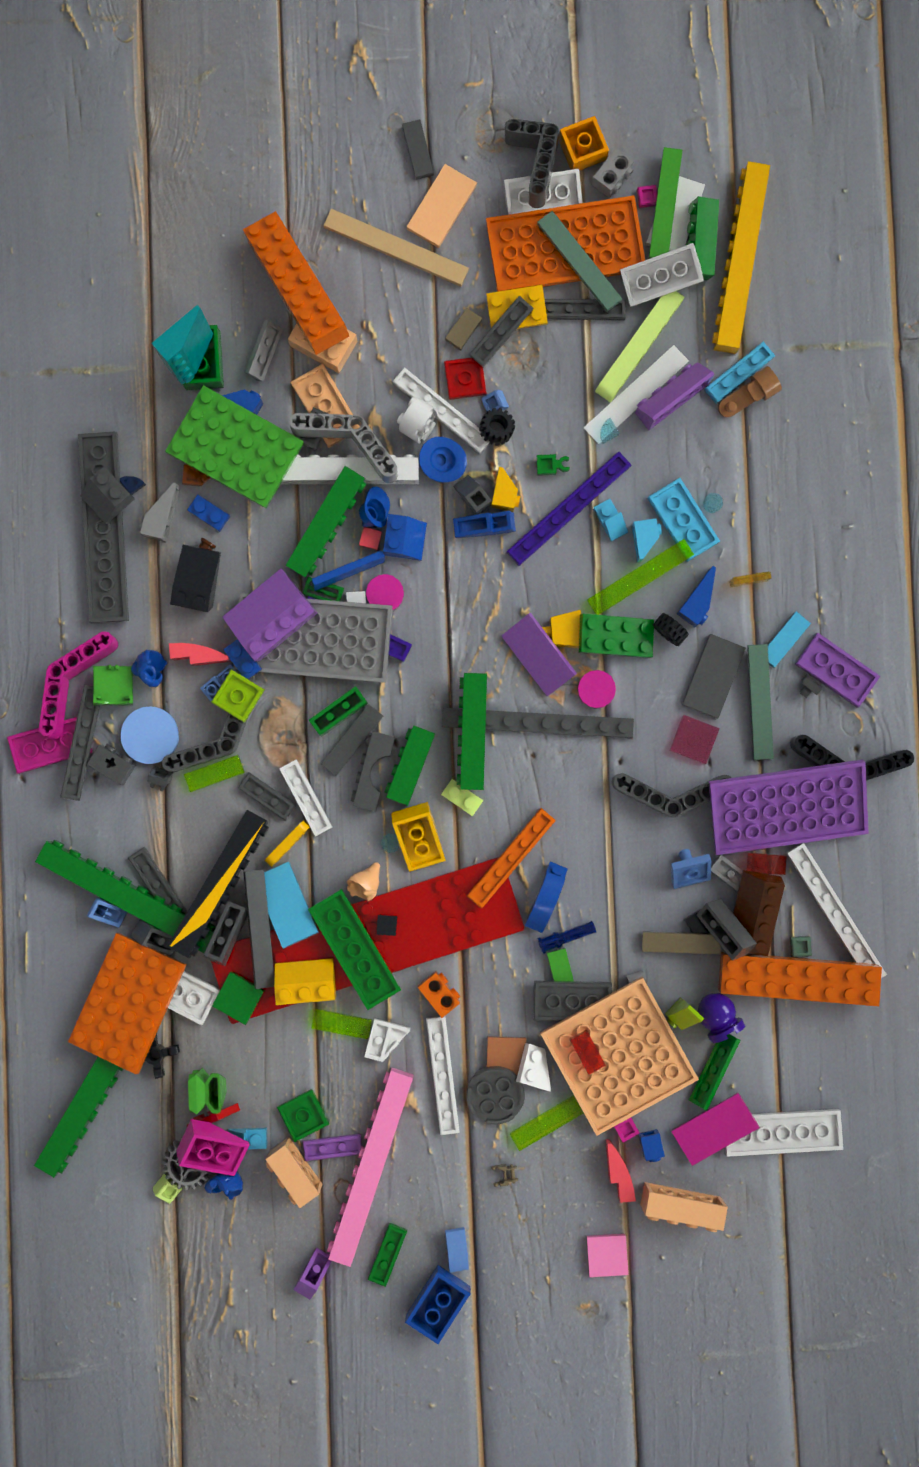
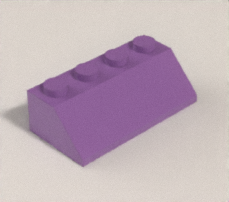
(674, 395)

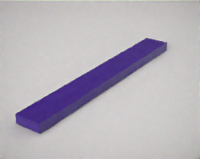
(569, 508)

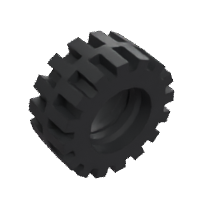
(502, 418)
(670, 629)

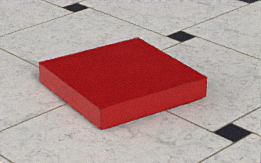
(464, 378)

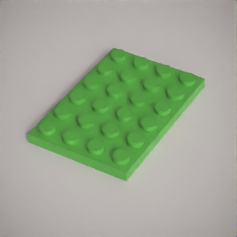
(234, 446)

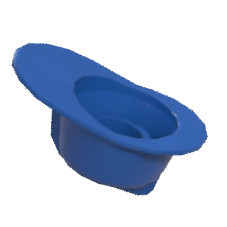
(375, 508)

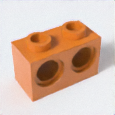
(435, 996)

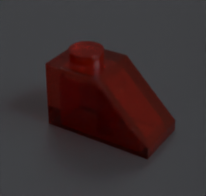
(766, 863)

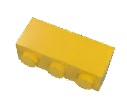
(304, 981)

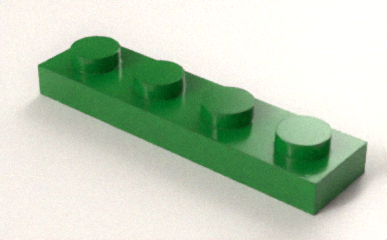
(714, 1072)

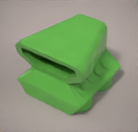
(205, 1091)

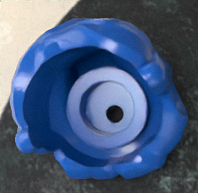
(148, 667)
(230, 1185)

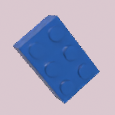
(438, 1304)

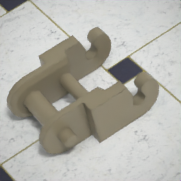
(506, 1181)

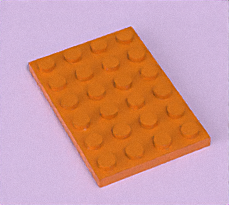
(127, 1003)

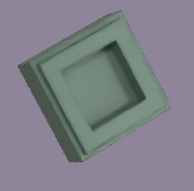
(800, 946)

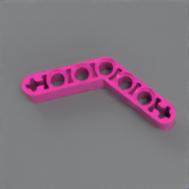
(67, 673)

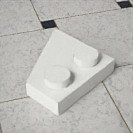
(384, 1038)
(534, 1068)

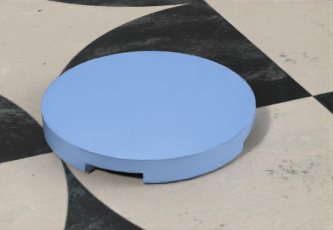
(149, 735)

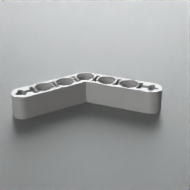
(346, 431)

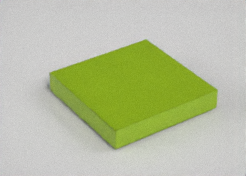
(238, 696)

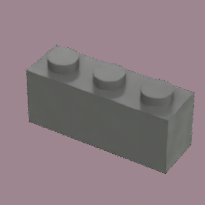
(726, 929)
(226, 933)

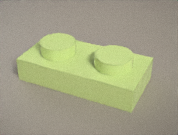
(462, 798)

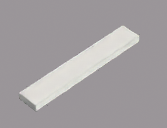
(448, 414)
(442, 1075)

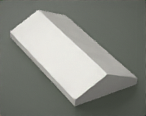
(562, 191)
(662, 275)

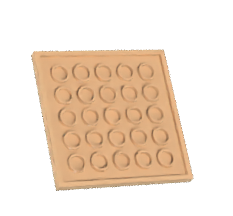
(638, 1052)

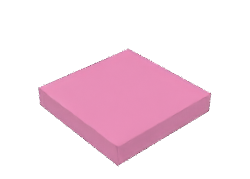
(607, 1255)

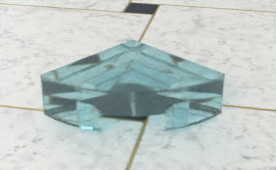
(608, 431)

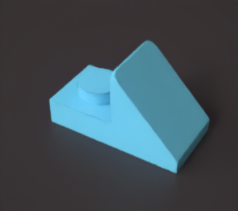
(611, 520)
(255, 1136)

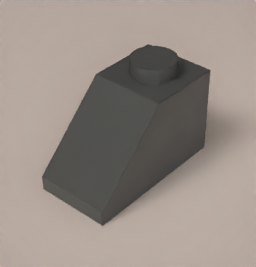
(152, 937)

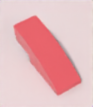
(196, 653)
(619, 1174)

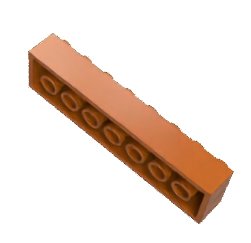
(296, 283)
(801, 979)

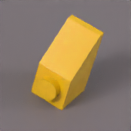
(505, 492)

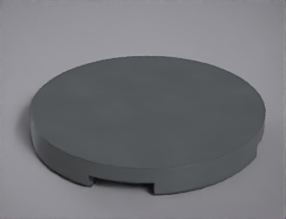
(495, 1095)

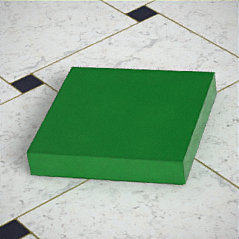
(238, 998)
(303, 1115)

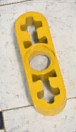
(287, 843)

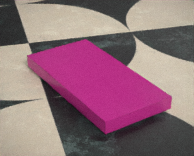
(33, 750)
(715, 1129)

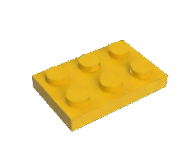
(500, 301)

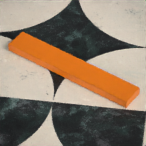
(511, 858)

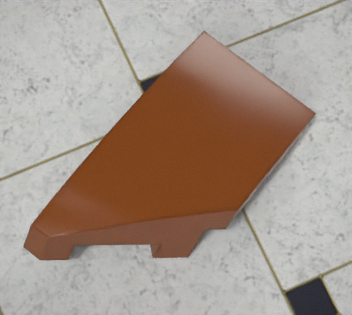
(193, 477)

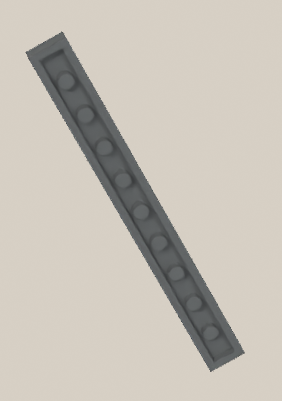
(548, 723)

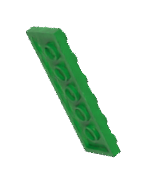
(354, 949)

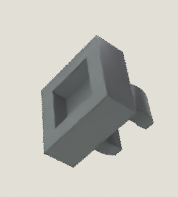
(810, 686)
(159, 777)

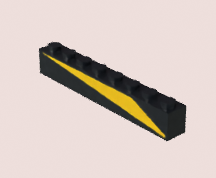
(217, 885)

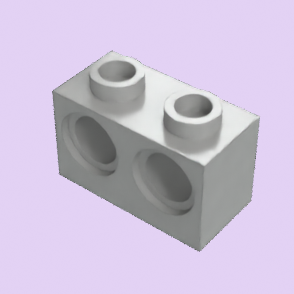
(609, 171)

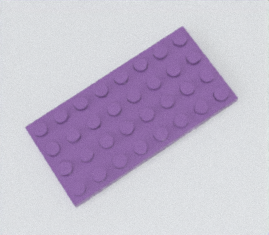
(789, 807)

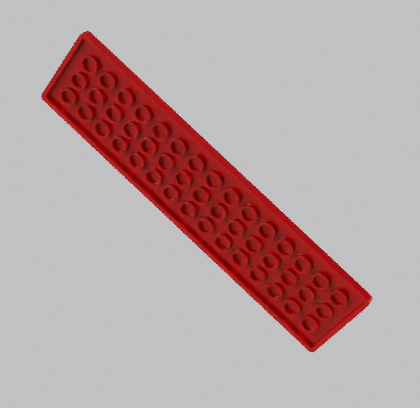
(431, 923)

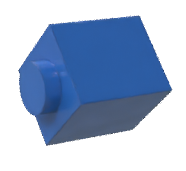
(651, 1145)

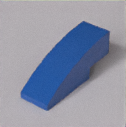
(484, 524)

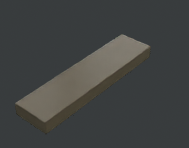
(680, 943)

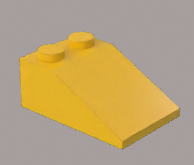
(418, 836)

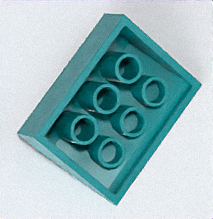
(185, 345)

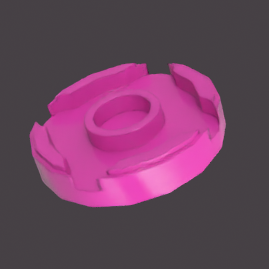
(385, 591)
(596, 689)

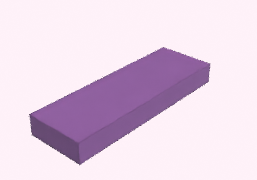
(332, 1147)

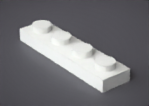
(306, 797)

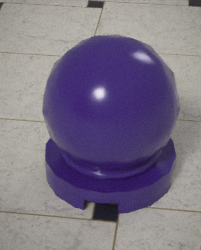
(719, 1017)

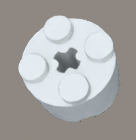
(418, 420)

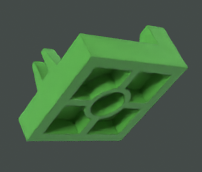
(112, 685)

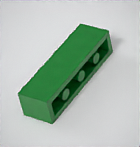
(703, 232)
(410, 765)

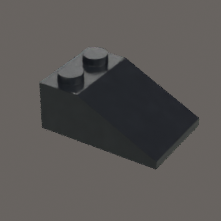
(195, 578)

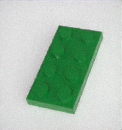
(616, 635)

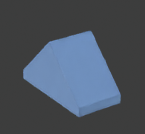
(106, 912)

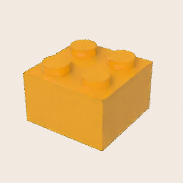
(583, 144)

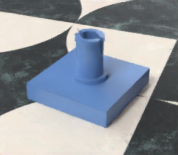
(690, 870)

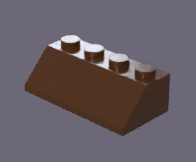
(758, 907)

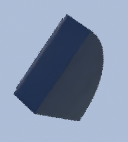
(132, 484)

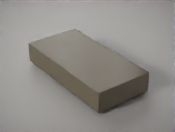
(463, 329)

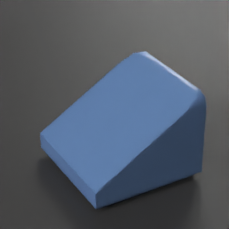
(495, 400)

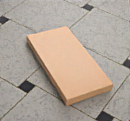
(441, 205)
(319, 391)

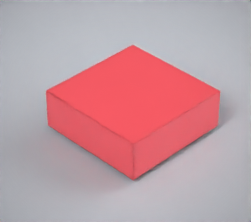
(370, 538)

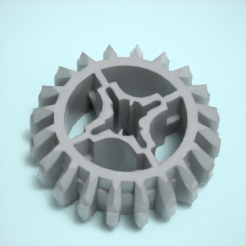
(182, 1178)

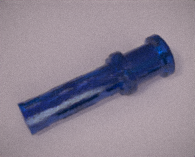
(557, 939)

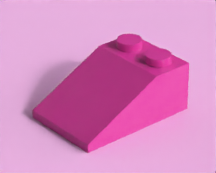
(211, 1149)

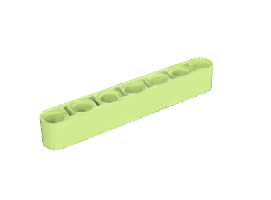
(639, 345)

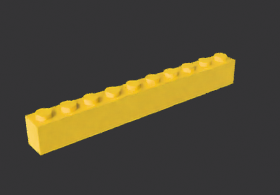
(741, 258)

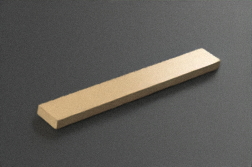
(396, 247)

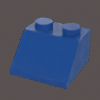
(404, 537)

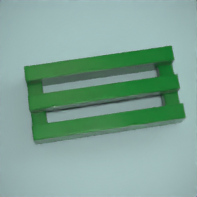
(338, 596)

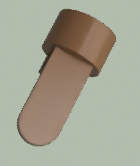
(762, 386)

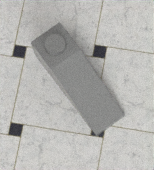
(159, 517)

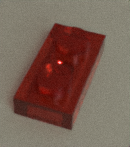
(587, 1052)

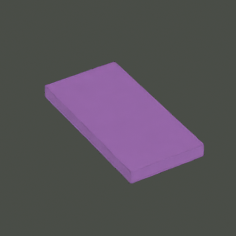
(538, 654)
(837, 670)

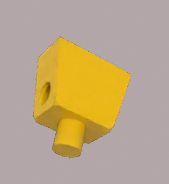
(564, 629)

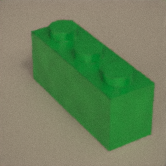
(338, 711)

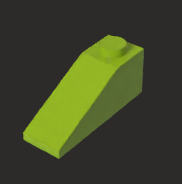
(683, 1015)

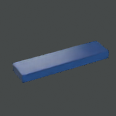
(348, 570)

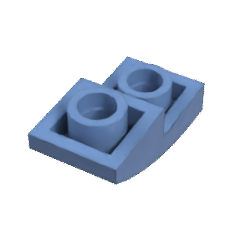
(213, 685)
(456, 1249)

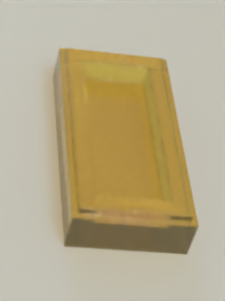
(750, 579)

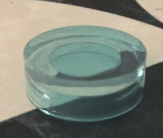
(713, 502)
(390, 843)

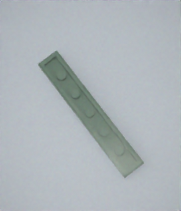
(579, 261)
(760, 702)

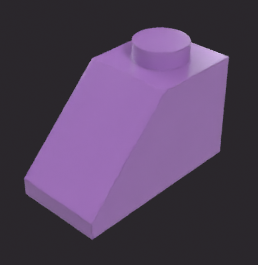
(312, 1274)

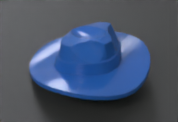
(442, 459)

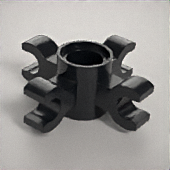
(158, 1068)

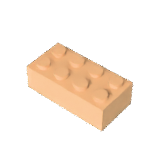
(684, 1207)

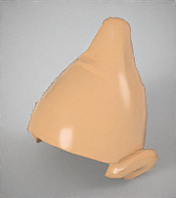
(365, 883)

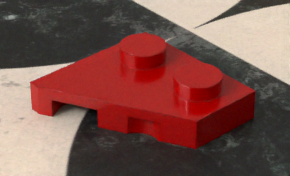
(215, 1117)

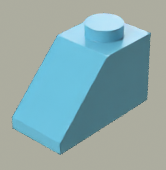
(645, 535)

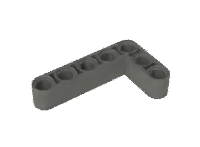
(543, 138)

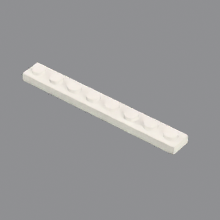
(831, 906)

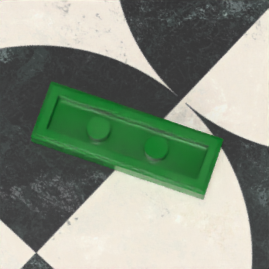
(387, 1254)

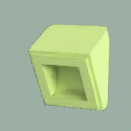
(165, 1190)

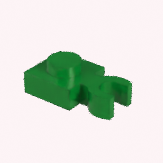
(548, 464)

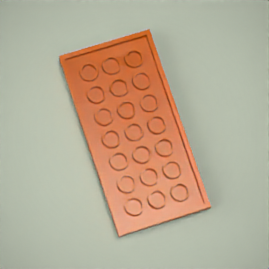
(527, 258)

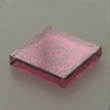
(694, 739)

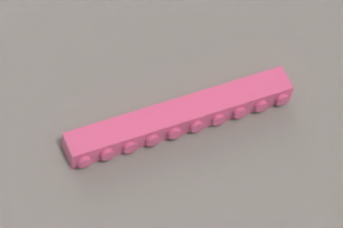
(371, 1166)

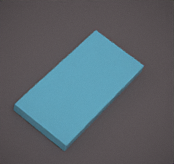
(683, 517)
(288, 906)

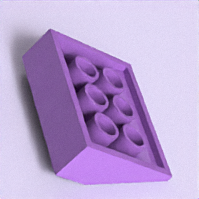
(269, 615)

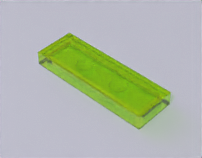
(214, 773)
(341, 1024)

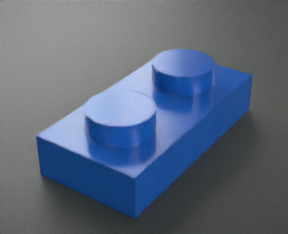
(208, 513)
(242, 660)

